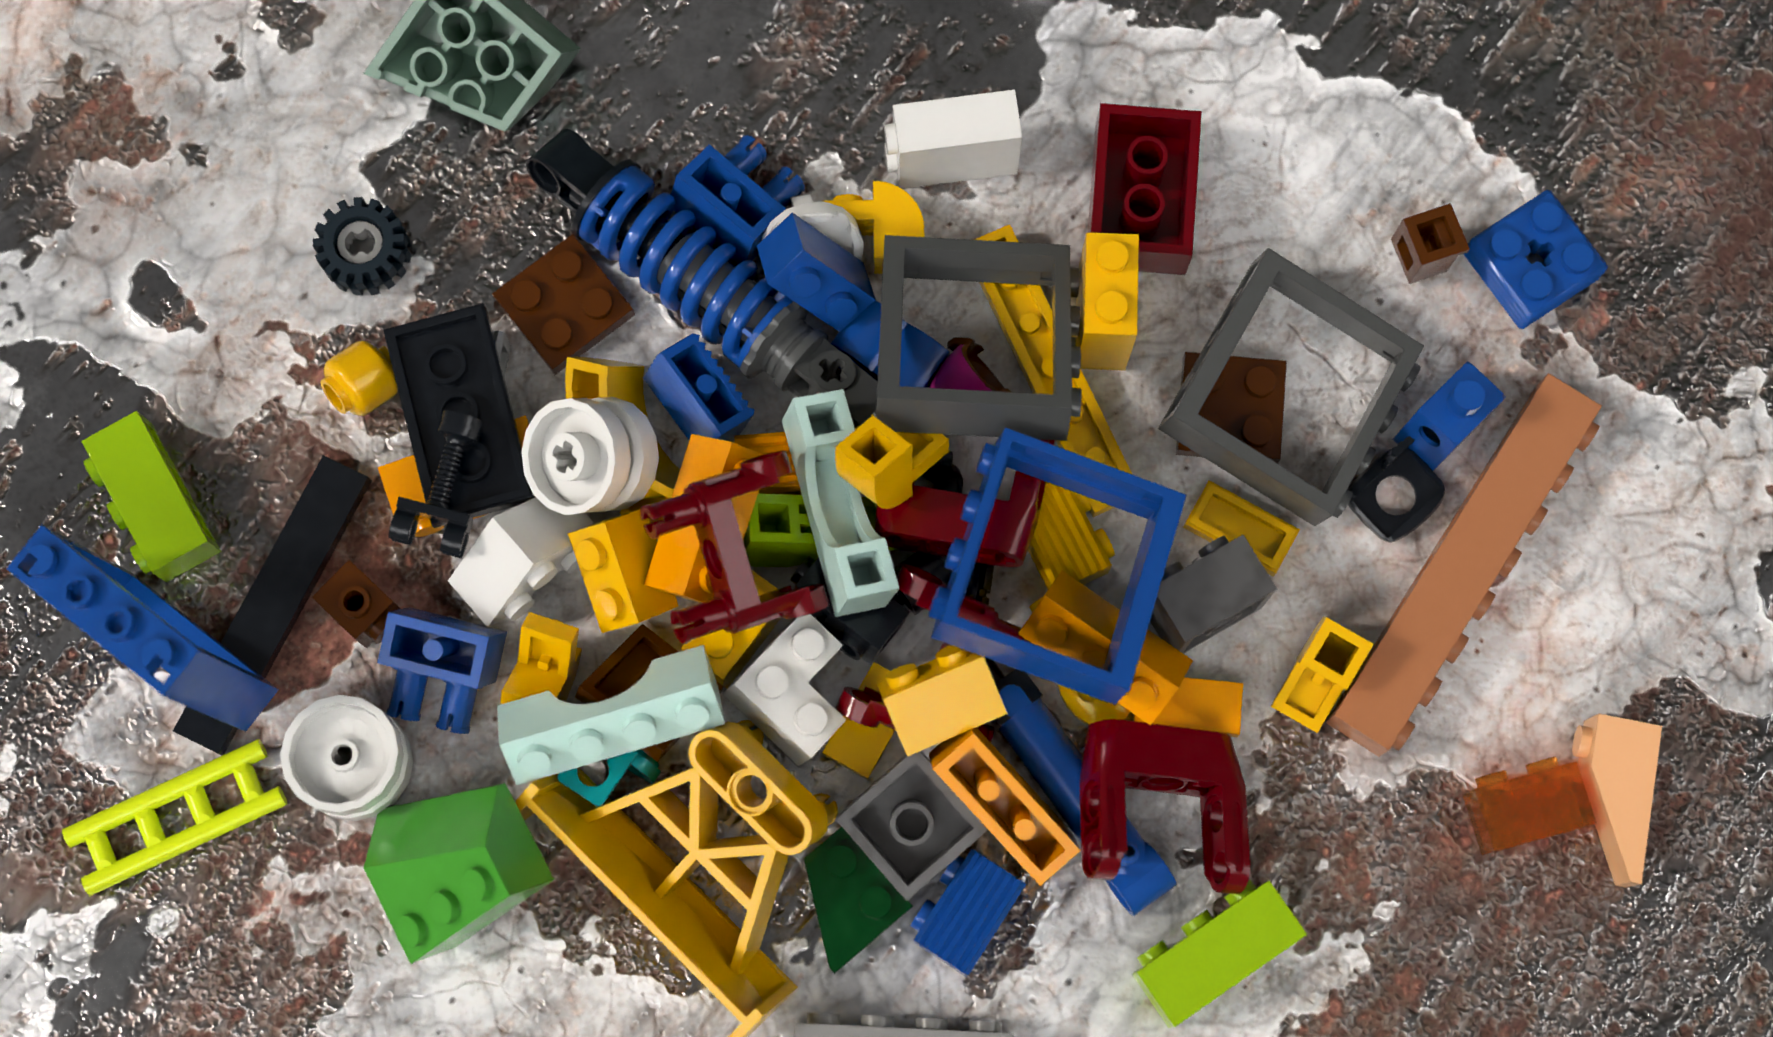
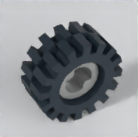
(363, 269)

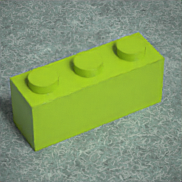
(149, 497)
(1217, 952)

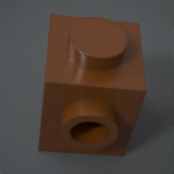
(356, 604)

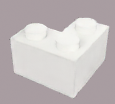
(515, 558)
(777, 690)

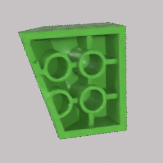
(452, 866)

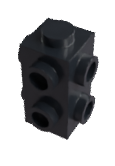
(860, 633)

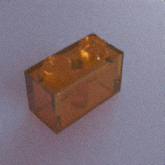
(1529, 806)

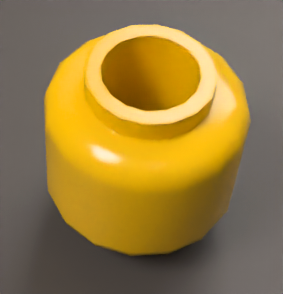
(359, 378)

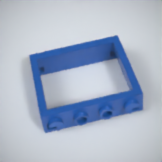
(1091, 479)
(142, 629)

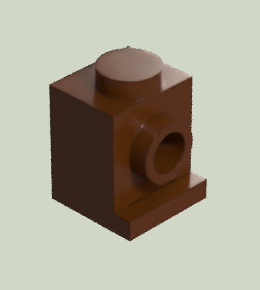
(1429, 243)

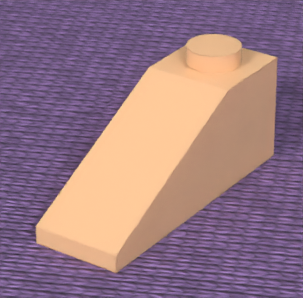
(1619, 776)

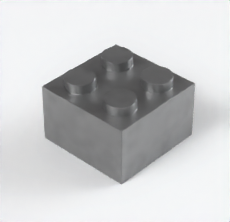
(1210, 593)
(910, 824)

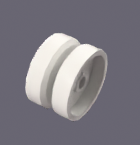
(589, 455)
(318, 748)

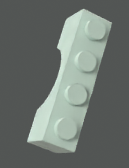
(849, 549)
(553, 736)

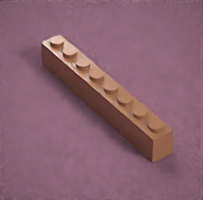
(1464, 566)

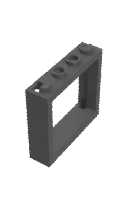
(974, 410)
(1243, 461)

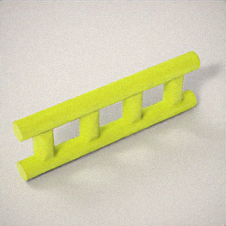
(143, 806)

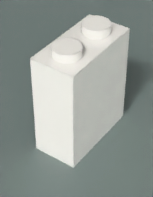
(954, 139)

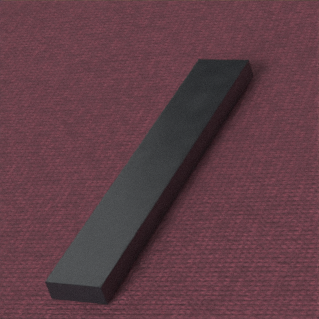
(284, 584)

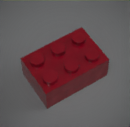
(1147, 181)

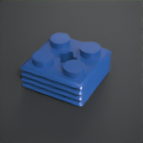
(1537, 288)

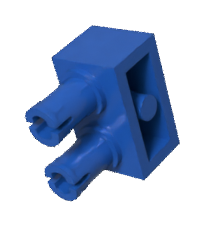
(731, 202)
(442, 648)

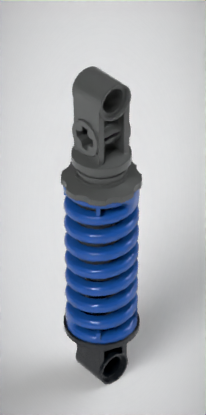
(693, 277)

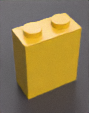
(1108, 300)

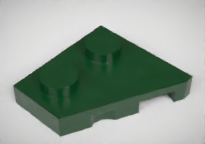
(850, 898)

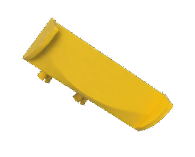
(663, 894)

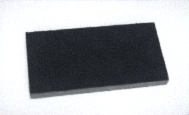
(456, 367)

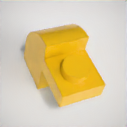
(888, 213)
(887, 462)
(545, 659)
(1321, 673)

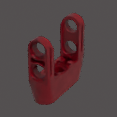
(932, 521)
(1164, 761)

